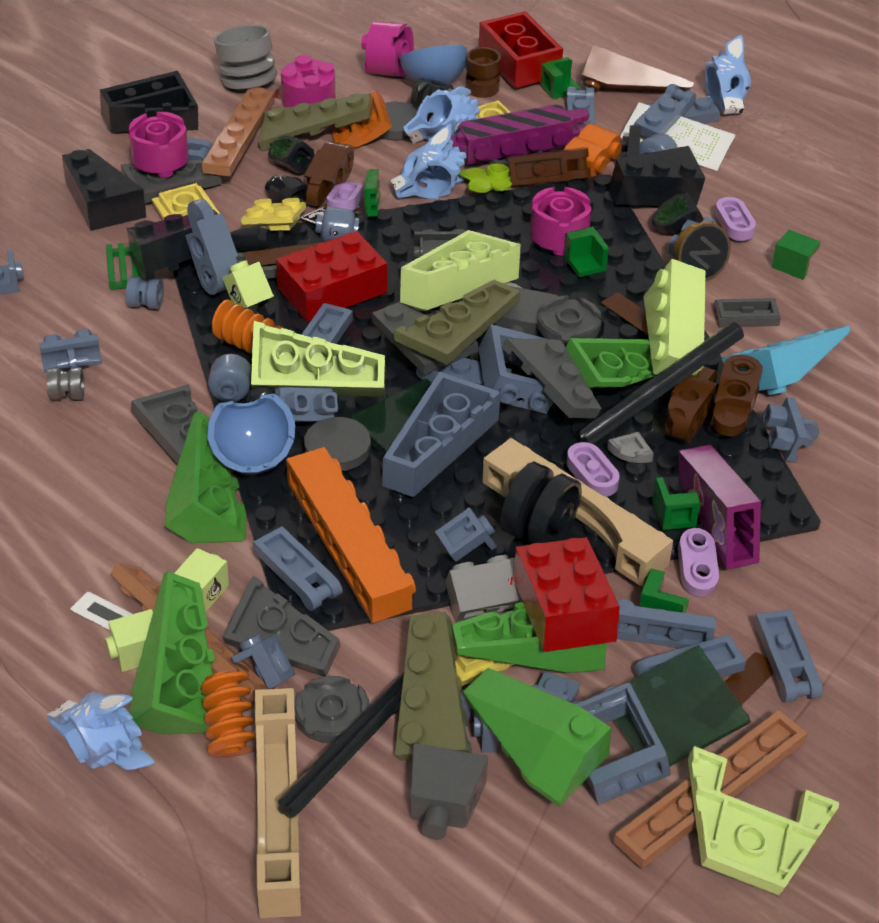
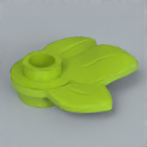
(482, 180)

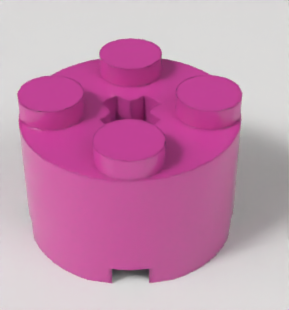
(384, 46)
(307, 81)
(158, 143)
(557, 214)

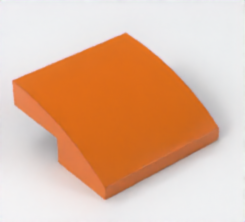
(365, 130)

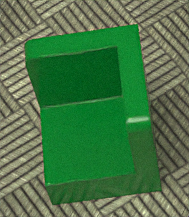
(557, 77)
(586, 252)
(794, 254)
(675, 510)
(654, 597)

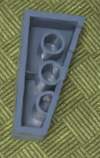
(438, 432)

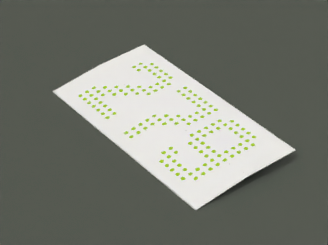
(705, 142)

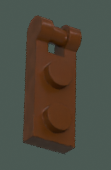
(548, 166)

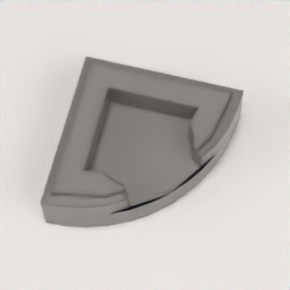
(631, 448)

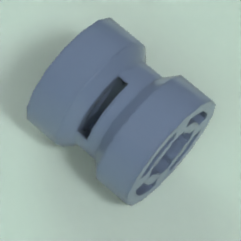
(144, 292)

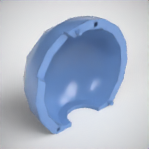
(435, 63)
(252, 434)

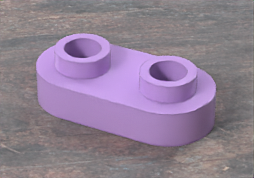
(345, 195)
(735, 218)
(593, 468)
(698, 558)

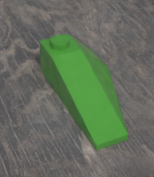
(611, 361)
(203, 494)
(514, 641)
(173, 662)
(545, 735)

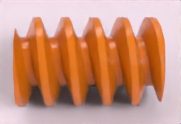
(236, 324)
(225, 714)

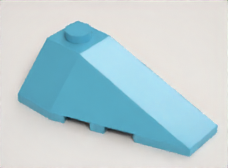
(792, 359)

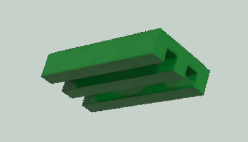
(372, 192)
(119, 252)

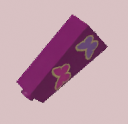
(726, 505)

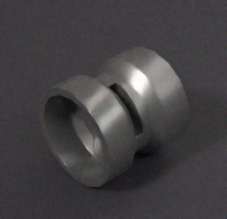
(65, 383)

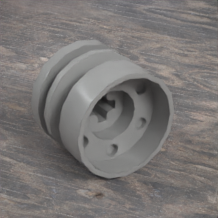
(245, 56)

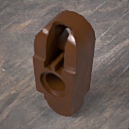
(327, 169)
(736, 394)
(691, 405)

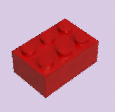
(521, 46)
(332, 273)
(566, 594)

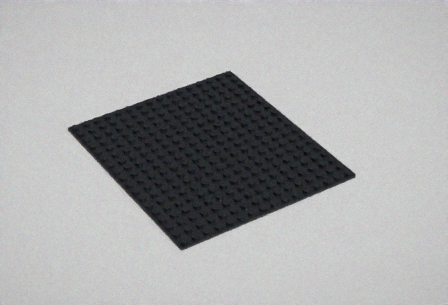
(412, 521)

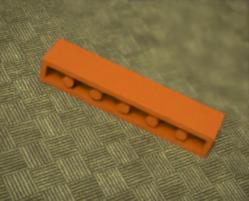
(350, 535)

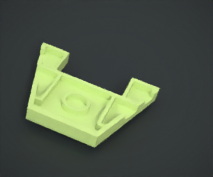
(747, 839)

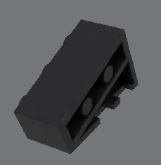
(147, 96)
(656, 177)
(101, 190)
(160, 244)

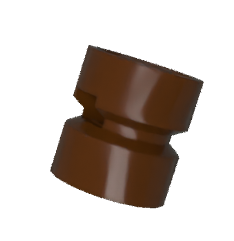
(482, 72)

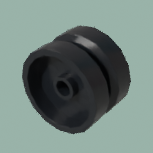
(540, 505)

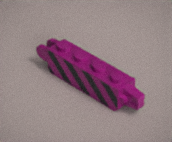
(518, 132)

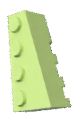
(458, 269)
(675, 313)
(301, 361)

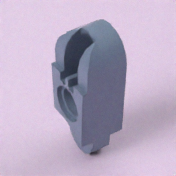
(210, 246)

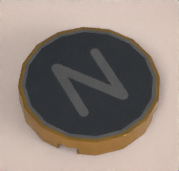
(704, 247)

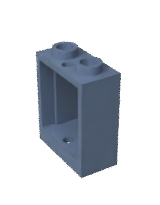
(510, 385)
(635, 769)

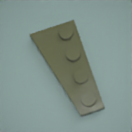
(313, 117)
(459, 323)
(431, 689)

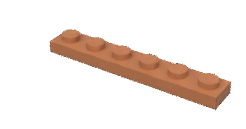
(238, 132)
(143, 587)
(674, 814)

